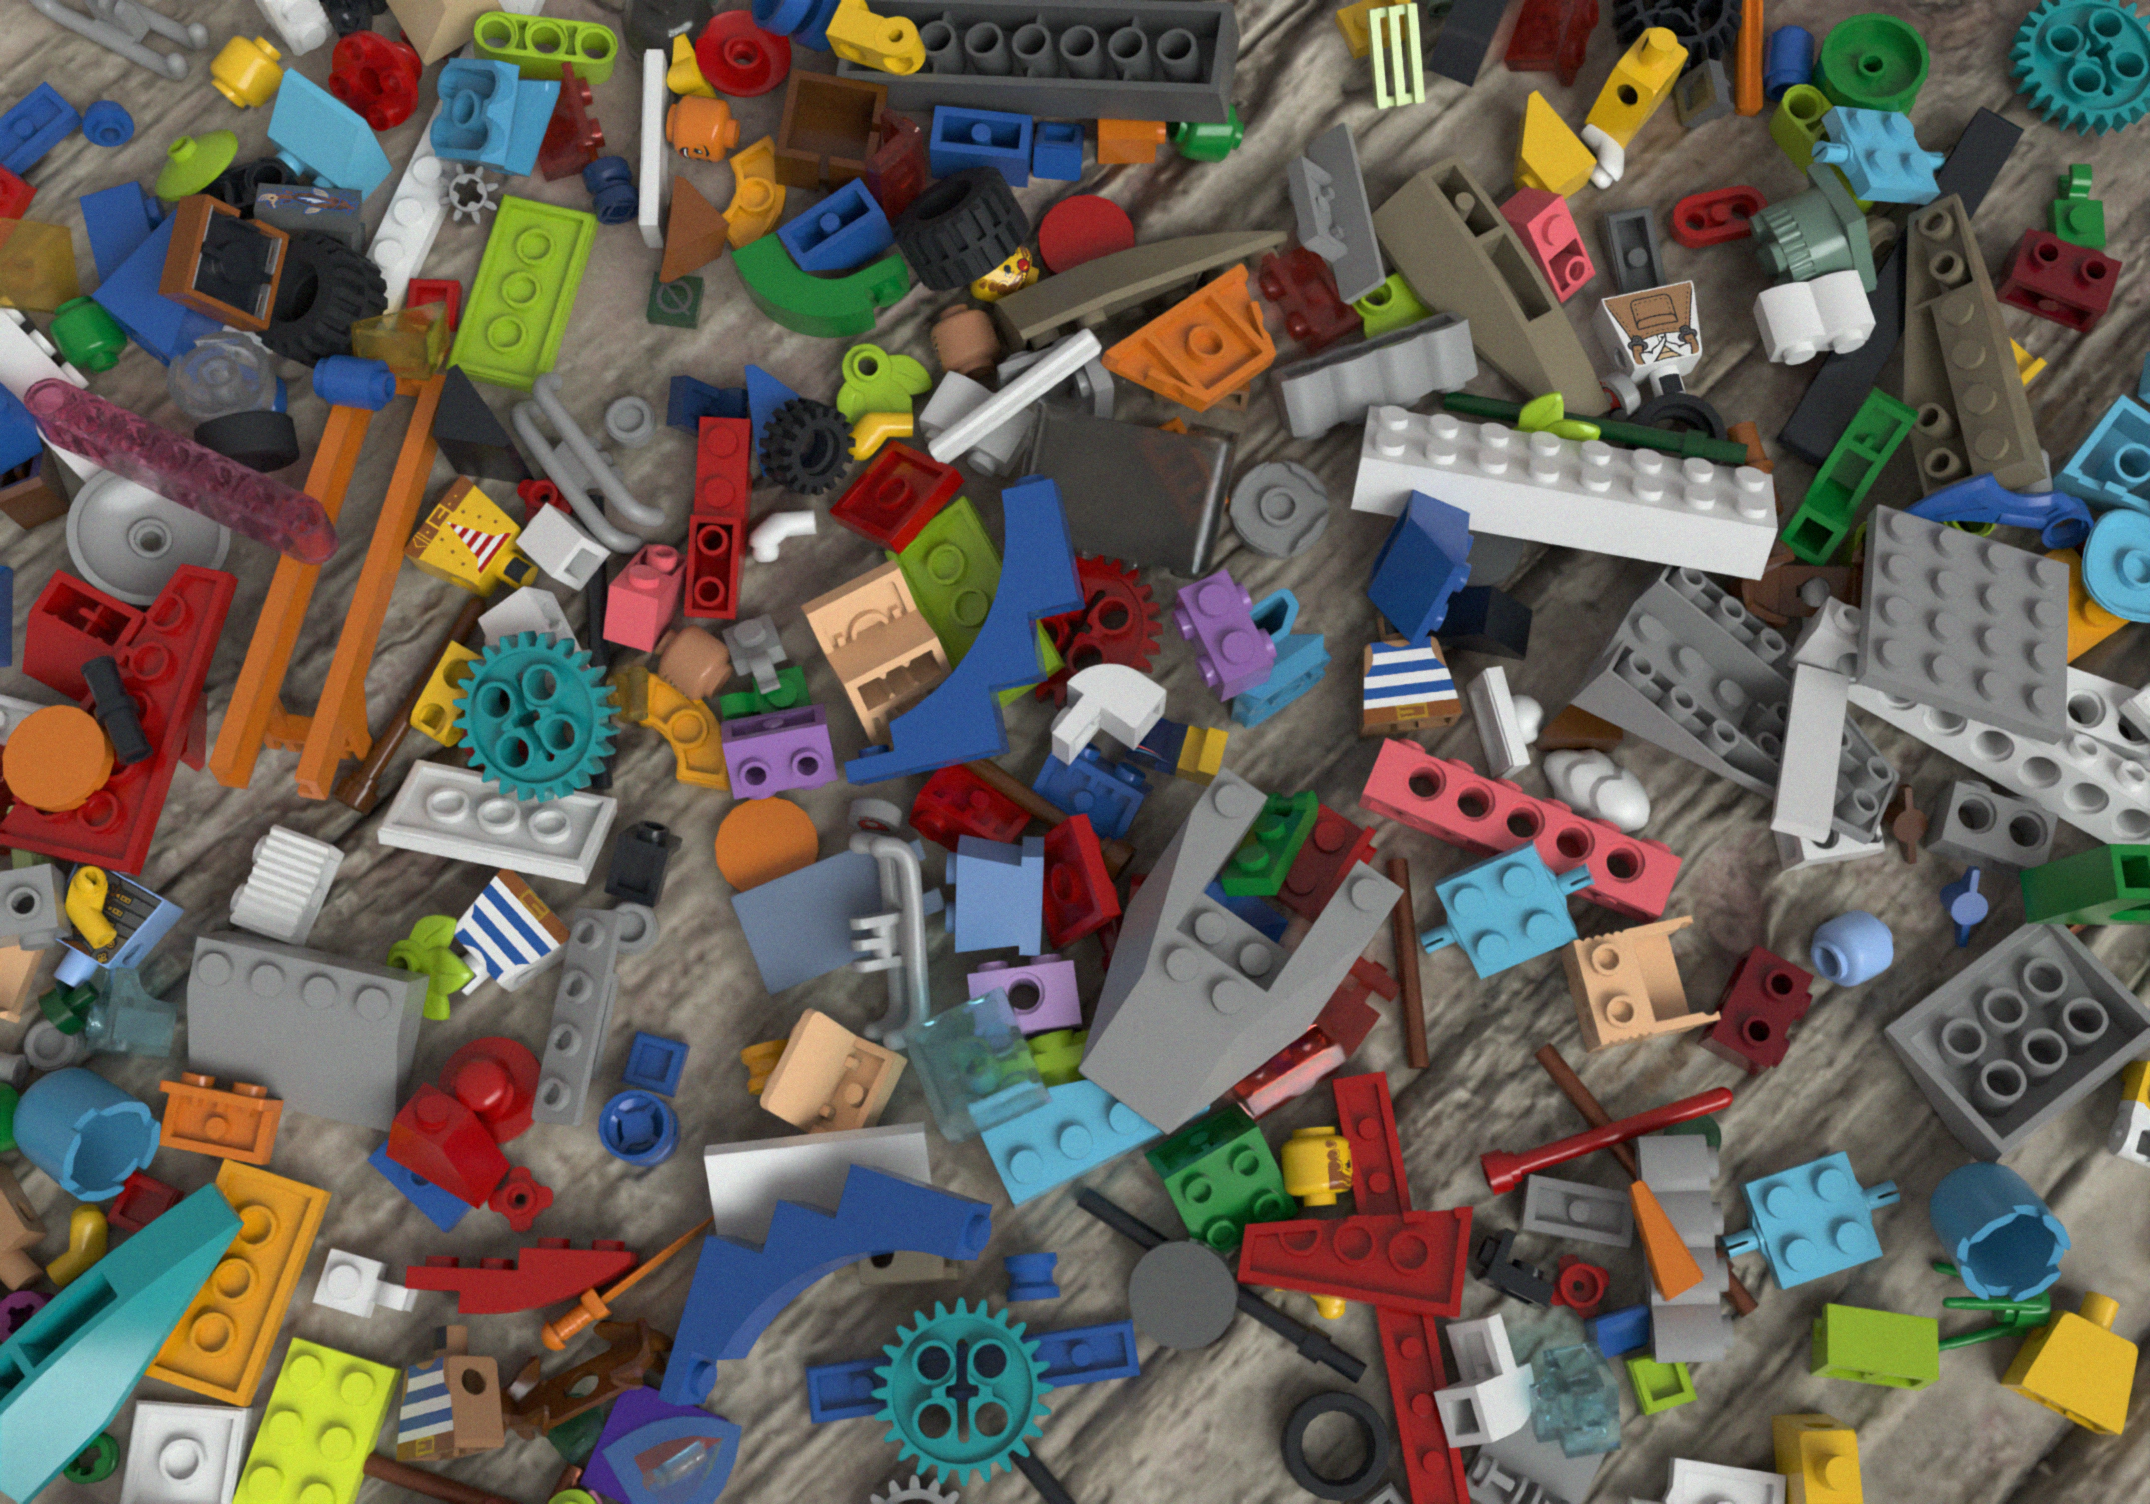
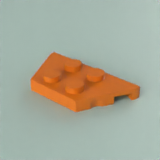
(1198, 346)

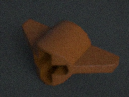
(1905, 822)

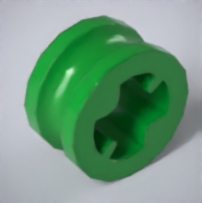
(103, 1466)

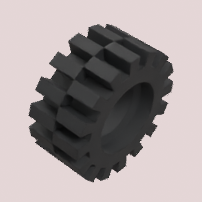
(787, 438)

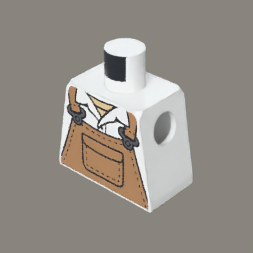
(1651, 335)

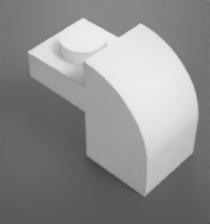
(1108, 699)
(1492, 1390)

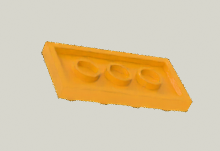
(241, 1306)

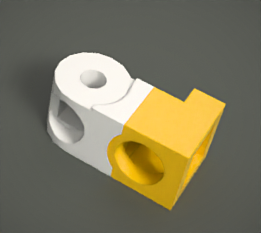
(2131, 1129)

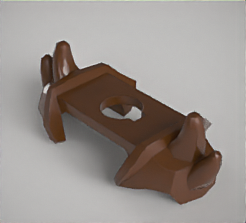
(1776, 591)
(543, 1404)

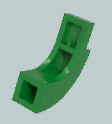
(815, 304)
(1845, 476)

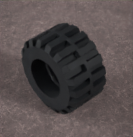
(961, 228)
(319, 298)

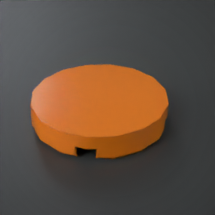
(57, 758)
(765, 842)

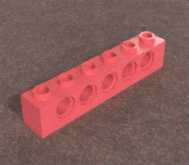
(1439, 816)

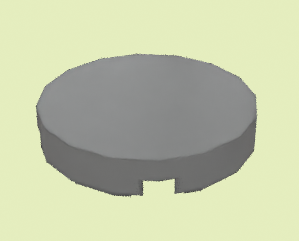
(1279, 510)

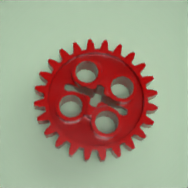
(1121, 646)

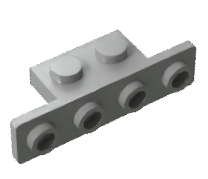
(1336, 212)
(579, 1017)

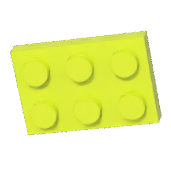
(318, 1428)

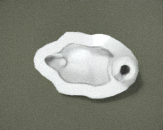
(1597, 788)

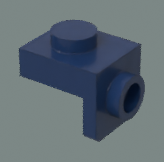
(694, 398)

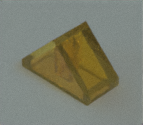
(407, 340)

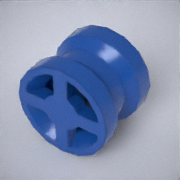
(1031, 1277)

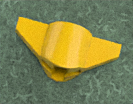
(684, 73)

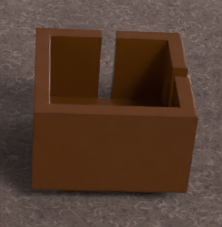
(828, 130)

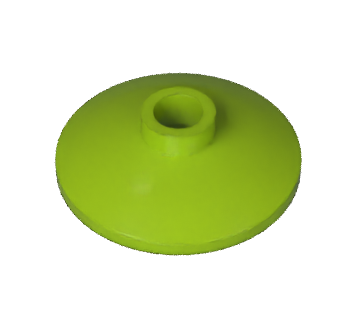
(195, 163)

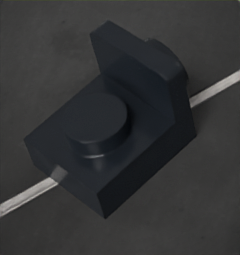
(642, 863)
(1519, 1280)

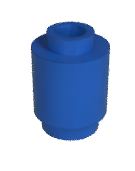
(1787, 60)
(354, 382)

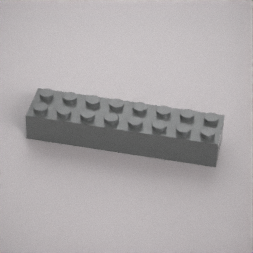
(1066, 58)

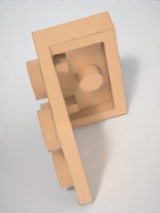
(830, 1078)

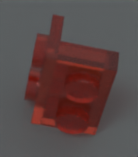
(1552, 37)
(571, 136)
(898, 169)
(1307, 298)
(1289, 1073)

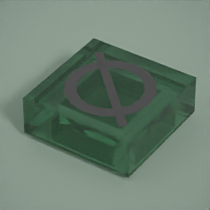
(676, 302)

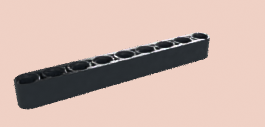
(1848, 376)

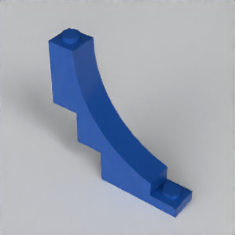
(964, 714)
(747, 1284)

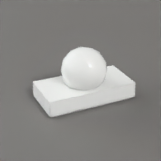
(1504, 722)

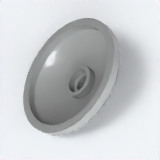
(107, 535)

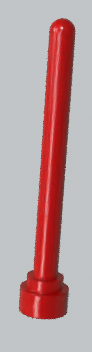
(1507, 1168)

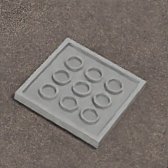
(1964, 625)

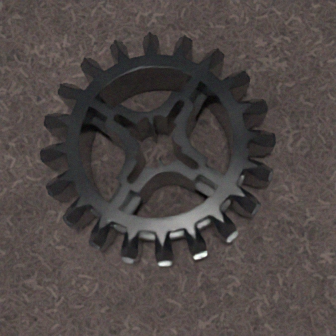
(1683, 20)

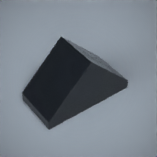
(1485, 623)

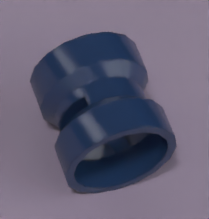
(610, 184)

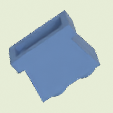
(996, 894)

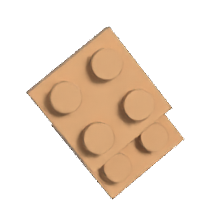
(878, 648)

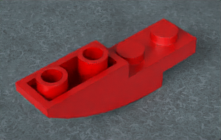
(720, 519)
(543, 1277)

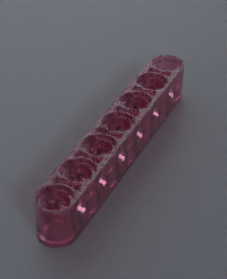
(182, 471)

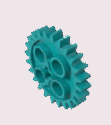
(2084, 63)
(576, 700)
(911, 1391)

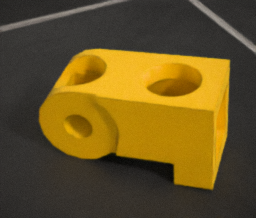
(875, 40)
(435, 708)

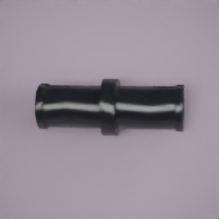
(116, 710)

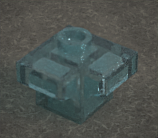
(129, 1019)
(1577, 1401)

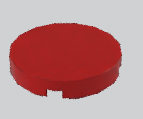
(1082, 231)

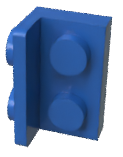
(1095, 787)

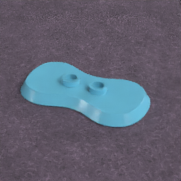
(2118, 564)

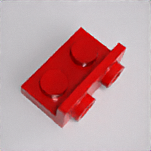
(965, 805)
(1324, 863)

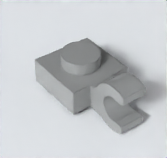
(755, 649)

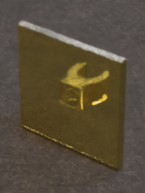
(36, 266)

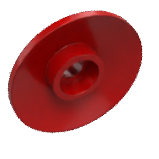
(736, 37)

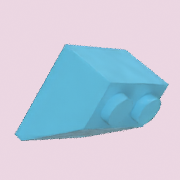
(324, 138)

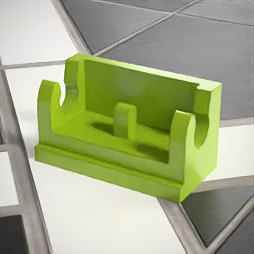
(1875, 1347)

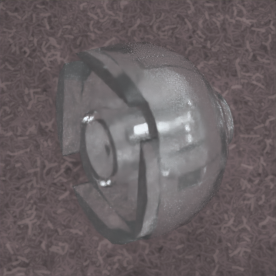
(222, 378)

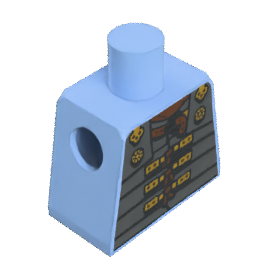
(140, 924)

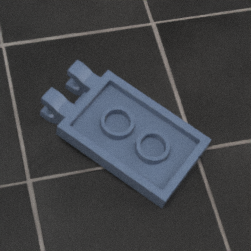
(802, 918)

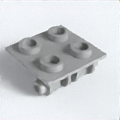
(1529, 1472)

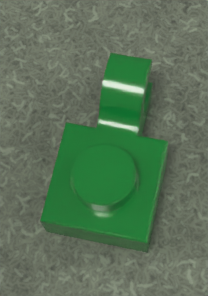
(2074, 216)
(790, 695)

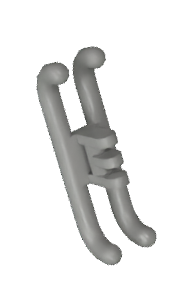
(122, 26)
(580, 466)
(895, 938)

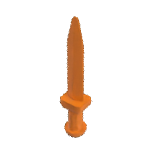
(595, 1305)

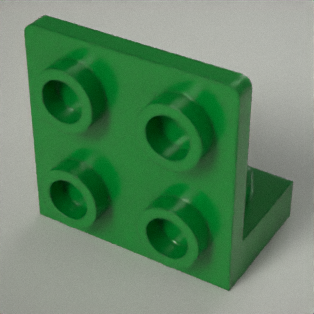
(1222, 1178)

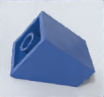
(145, 317)

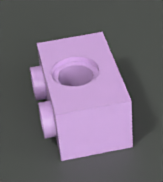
(1053, 980)

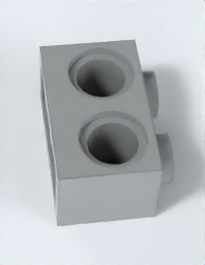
(1990, 842)

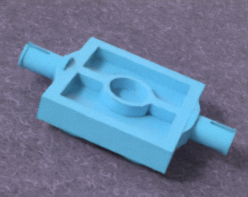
(1879, 155)
(1507, 909)
(1810, 1220)

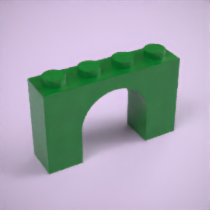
(2091, 888)

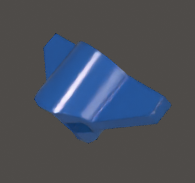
(1964, 904)

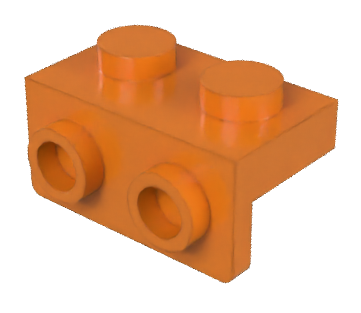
(220, 1121)

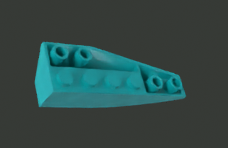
(96, 1338)

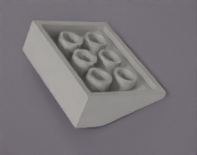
(306, 1024)
(2020, 1038)

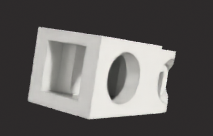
(1800, 852)

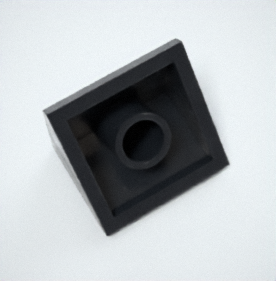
(473, 436)

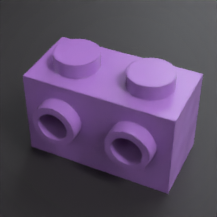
(1227, 643)
(779, 752)

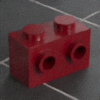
(2057, 280)
(1757, 1011)

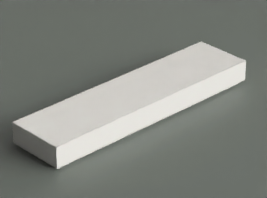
(654, 149)
(1810, 753)

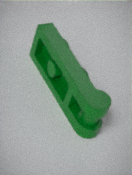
(1271, 845)

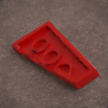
(1381, 1260)

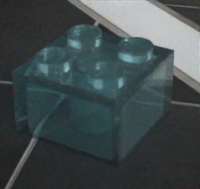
(976, 1066)

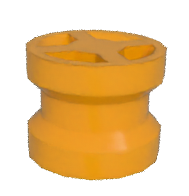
(762, 1062)

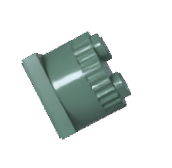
(1814, 233)

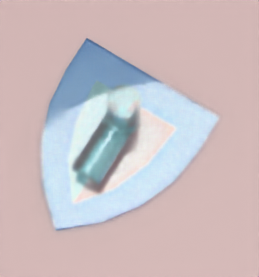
(676, 1460)

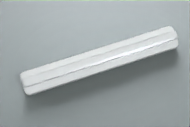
(1015, 396)

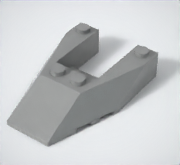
(1199, 991)

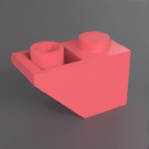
(1550, 238)
(645, 597)

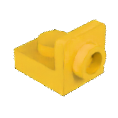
(1353, 25)

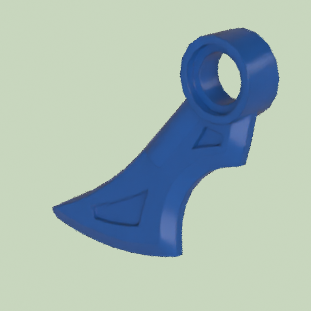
(1987, 501)

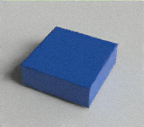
(655, 1064)

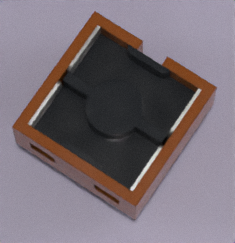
(223, 263)

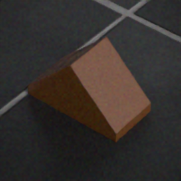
(692, 232)

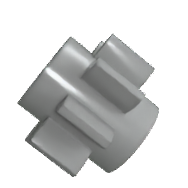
(464, 180)

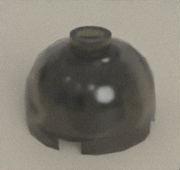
(657, 23)

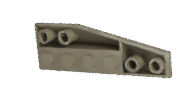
(1468, 260)
(1126, 286)
(1961, 361)

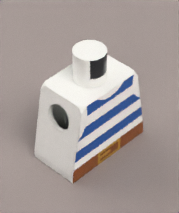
(510, 934)

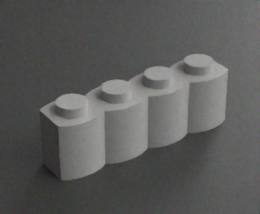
(1378, 372)
(1679, 1177)

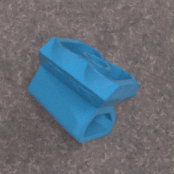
(491, 116)
(1294, 669)

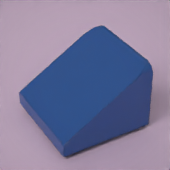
(1058, 151)
(1620, 1329)

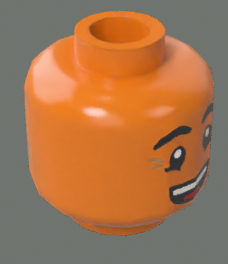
(702, 128)

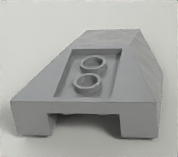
(1716, 690)

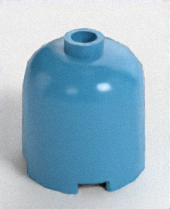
(85, 1132)
(1997, 1231)

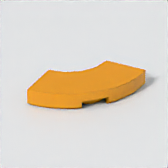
(758, 199)
(692, 734)

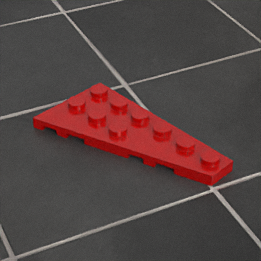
(166, 675)

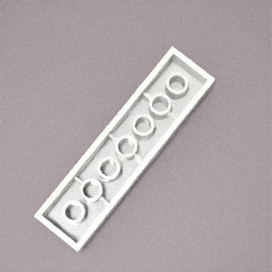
(1571, 491)

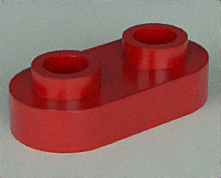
(1714, 216)

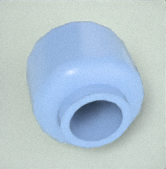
(1852, 948)

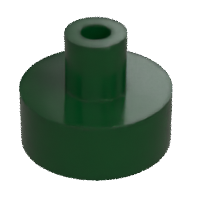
(68, 1006)

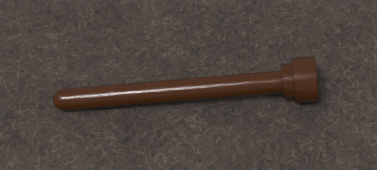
(360, 787)
(1115, 853)

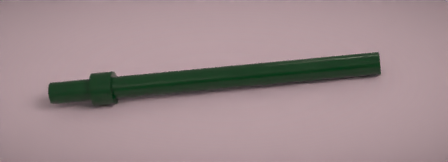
(1691, 444)

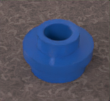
(107, 124)

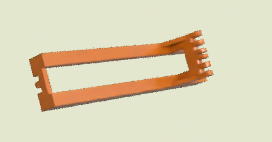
(341, 714)

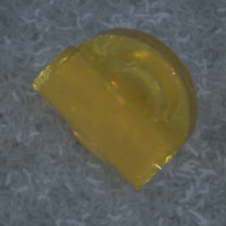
(630, 694)

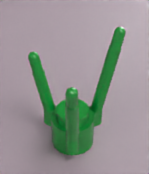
(2016, 1316)

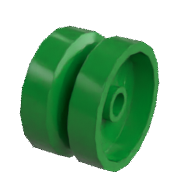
(1872, 64)

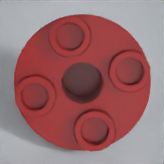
(376, 78)
(496, 1082)

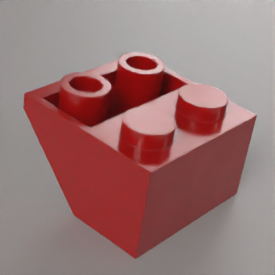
(72, 627)

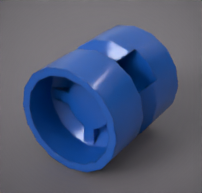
(639, 1128)

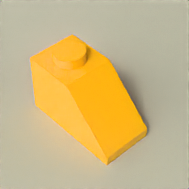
(1549, 152)

